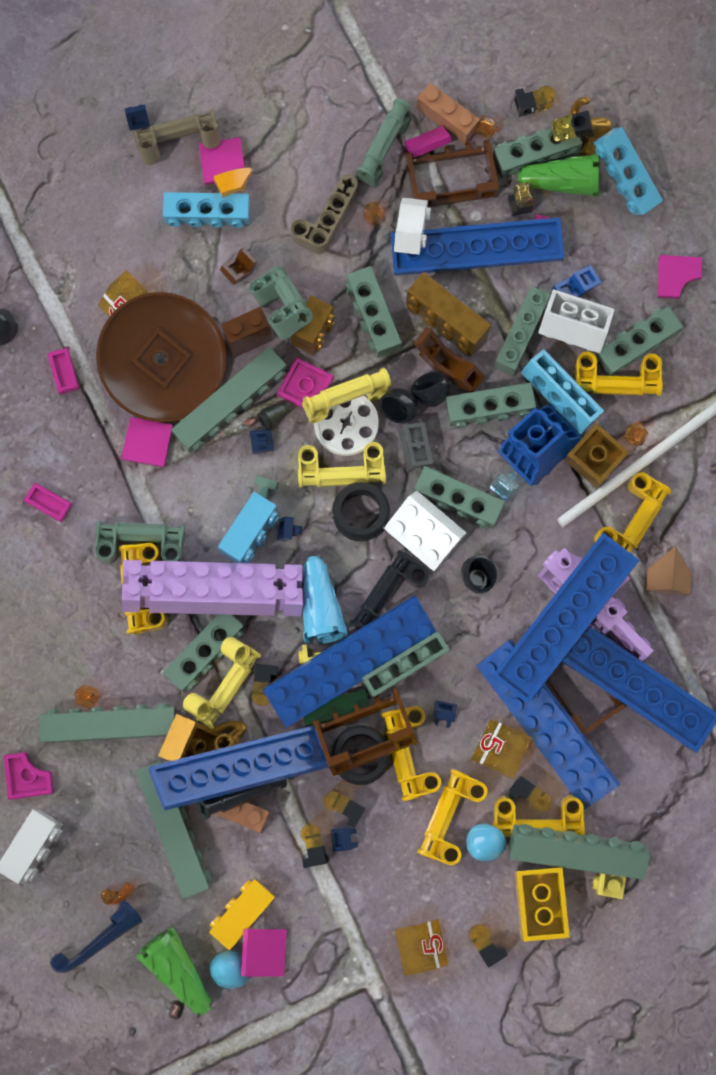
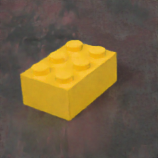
(541, 904)

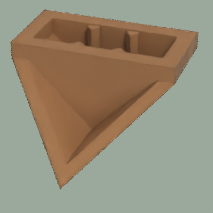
(669, 575)

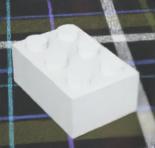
(576, 321)
(425, 530)
(30, 847)

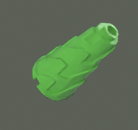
(570, 176)
(174, 969)

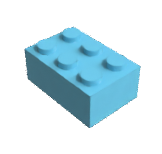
(249, 529)

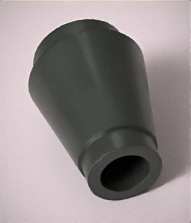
(273, 414)

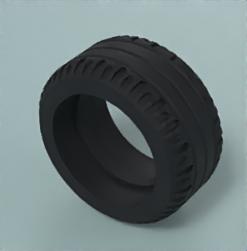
(365, 489)
(377, 737)

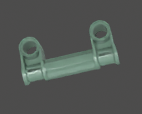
(395, 121)
(288, 318)
(109, 534)

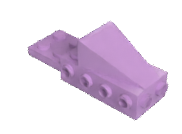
(609, 619)

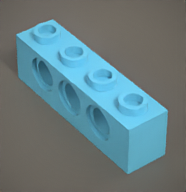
(638, 176)
(175, 202)
(562, 391)

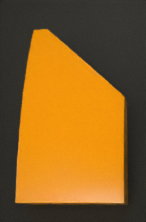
(232, 181)

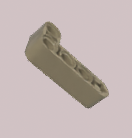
(329, 212)

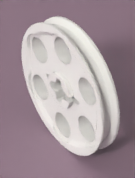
(349, 432)

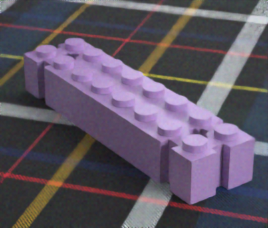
(212, 588)

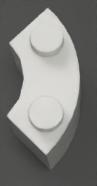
(411, 226)

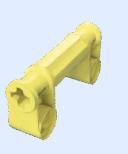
(371, 385)
(311, 474)
(209, 710)

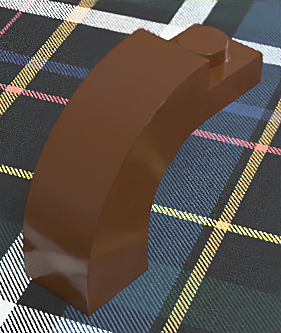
(441, 359)

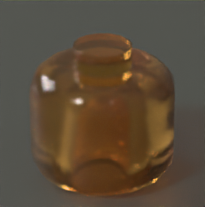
(486, 126)
(373, 213)
(636, 434)
(86, 696)

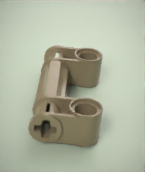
(204, 124)

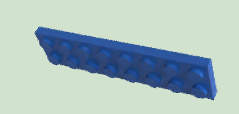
(483, 247)
(565, 618)
(348, 661)
(641, 689)
(554, 735)
(237, 767)

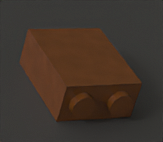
(247, 332)

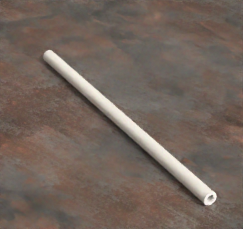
(637, 466)

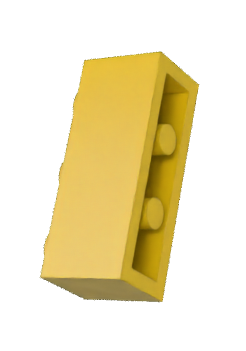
(241, 913)

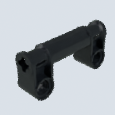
(387, 584)
(235, 799)

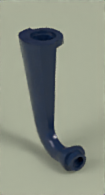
(122, 921)

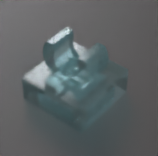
(504, 485)

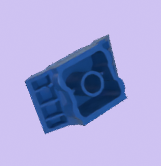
(539, 443)

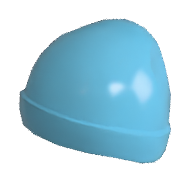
(485, 842)
(226, 970)

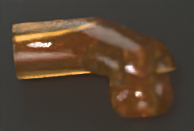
(115, 897)

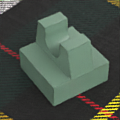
(265, 486)

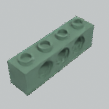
(510, 165)
(365, 280)
(663, 319)
(522, 331)
(520, 393)
(492, 506)
(405, 664)
(176, 669)

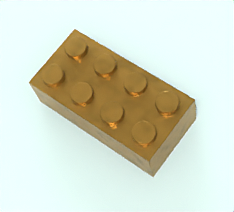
(447, 314)

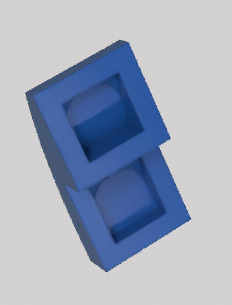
(579, 283)

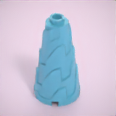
(320, 606)

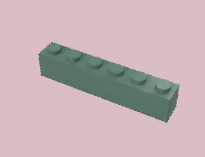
(229, 400)
(106, 724)
(176, 840)
(578, 851)

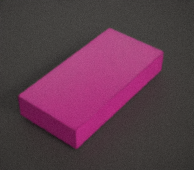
(428, 141)
(63, 371)
(48, 502)

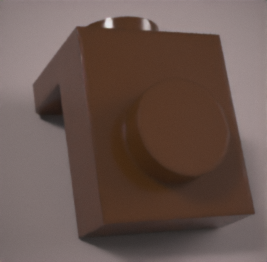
(239, 267)

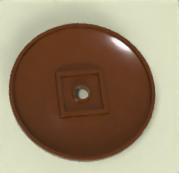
(168, 326)

